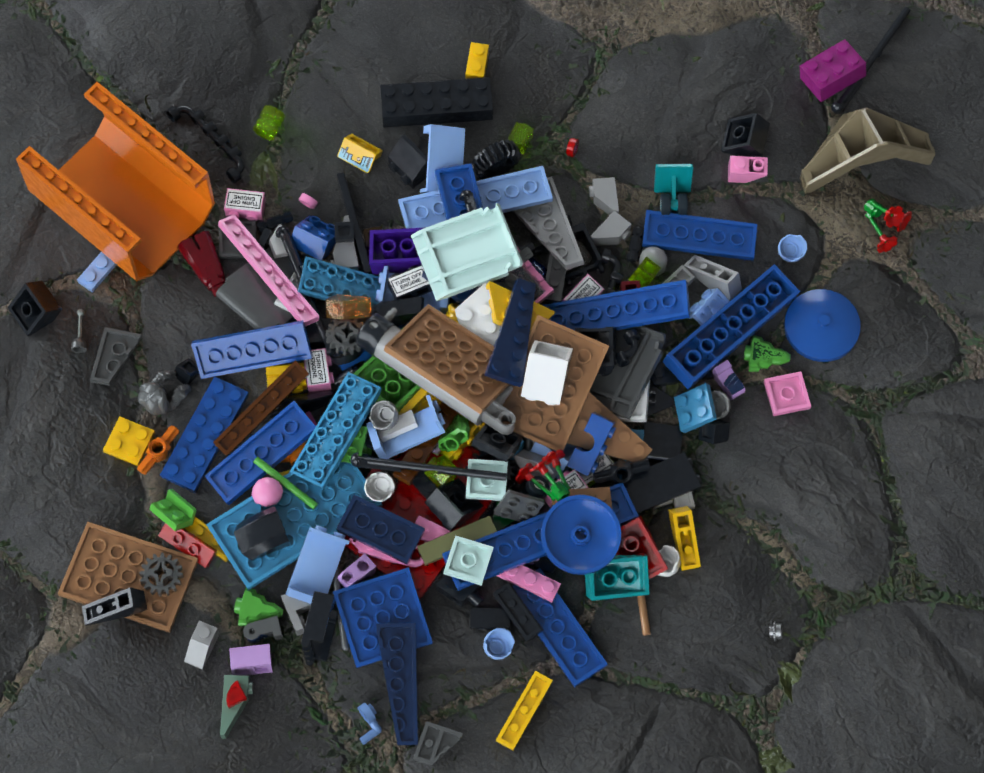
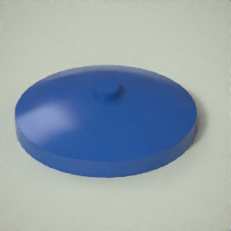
(822, 325)
(581, 534)

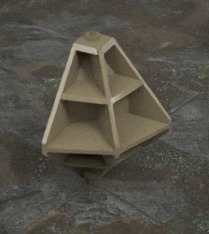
(864, 139)

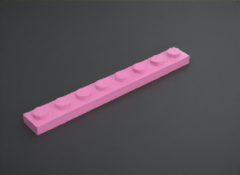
(268, 270)
(519, 576)

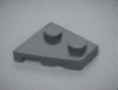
(435, 743)

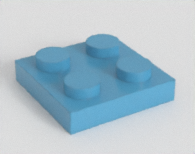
(695, 408)

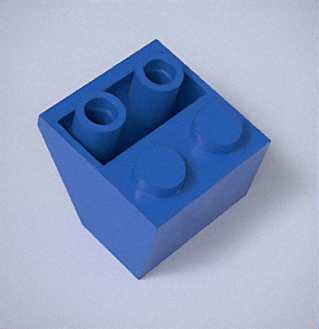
(314, 237)

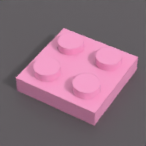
(787, 393)

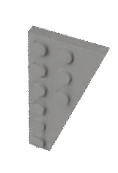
(553, 229)

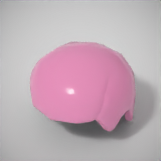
(267, 492)

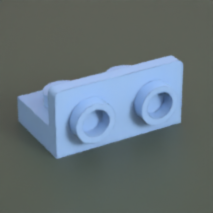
(710, 304)

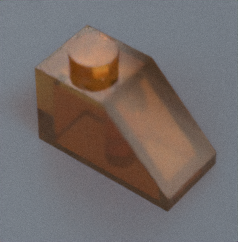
(348, 307)

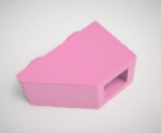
(747, 169)

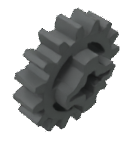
(337, 332)
(152, 573)

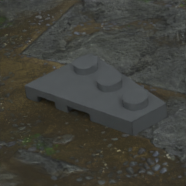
(112, 354)

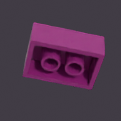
(832, 70)

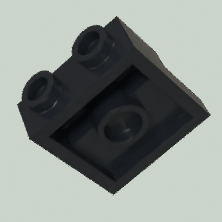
(497, 444)

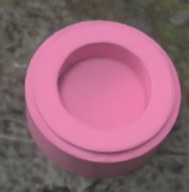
(308, 201)

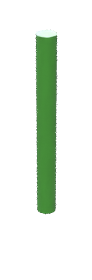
(285, 482)

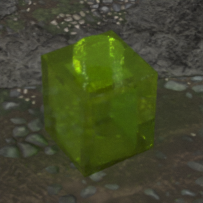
(521, 136)
(645, 272)
(440, 479)

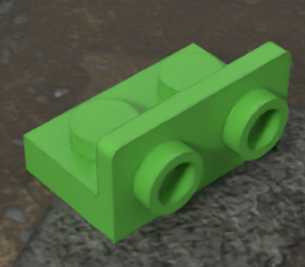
(174, 511)

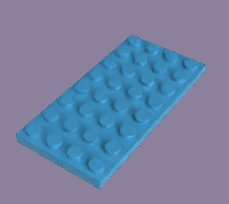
(295, 518)

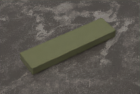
(433, 550)

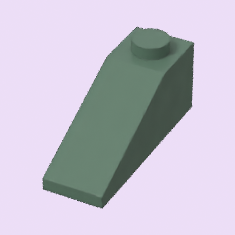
(230, 716)

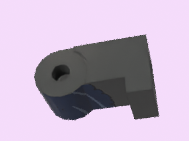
(262, 629)

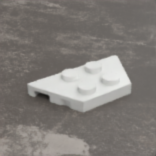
(476, 315)

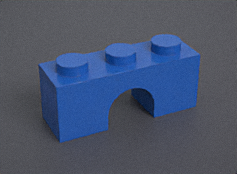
(600, 429)

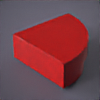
(235, 695)

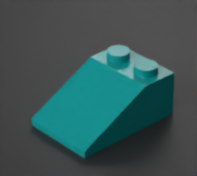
(620, 578)

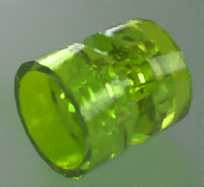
(268, 122)

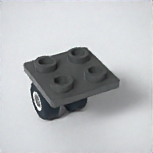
(524, 504)

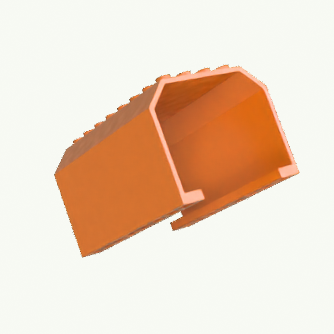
(125, 189)

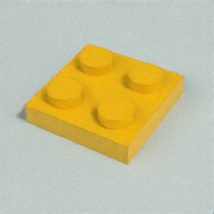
(129, 441)

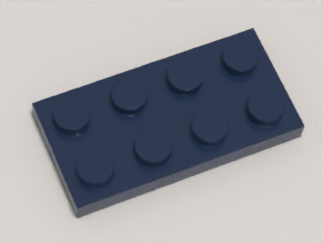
(380, 529)

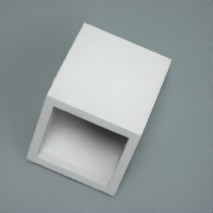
(546, 372)

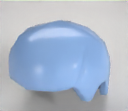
(792, 248)
(498, 643)

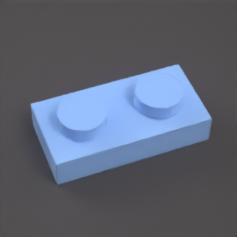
(96, 272)

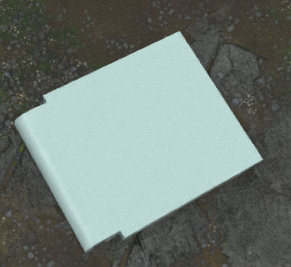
(467, 251)

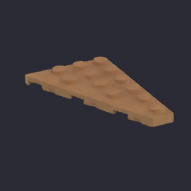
(622, 445)

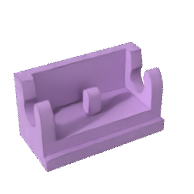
(251, 660)

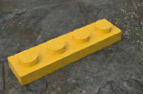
(524, 710)

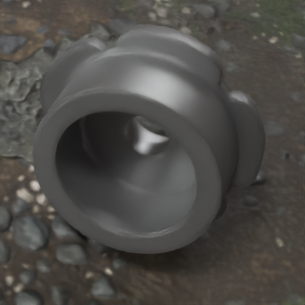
(776, 631)

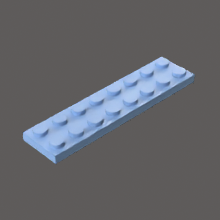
(510, 190)

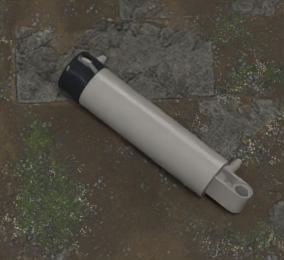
(380, 330)

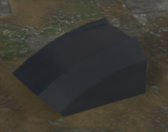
(607, 336)
(261, 534)

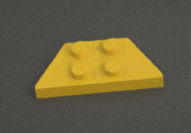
(499, 302)

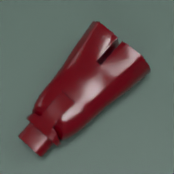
(203, 260)

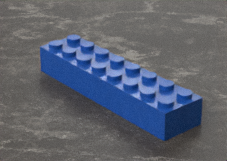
(730, 326)

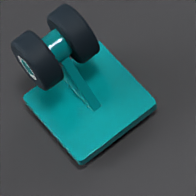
(673, 179)

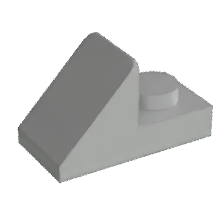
(294, 608)

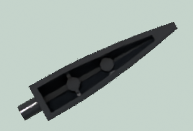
(306, 401)

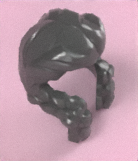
(154, 397)

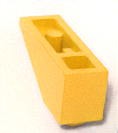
(684, 537)

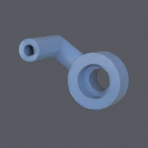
(368, 713)

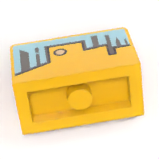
(359, 152)

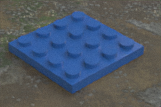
(379, 601)

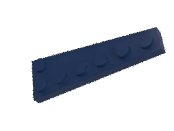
(511, 346)
(398, 656)

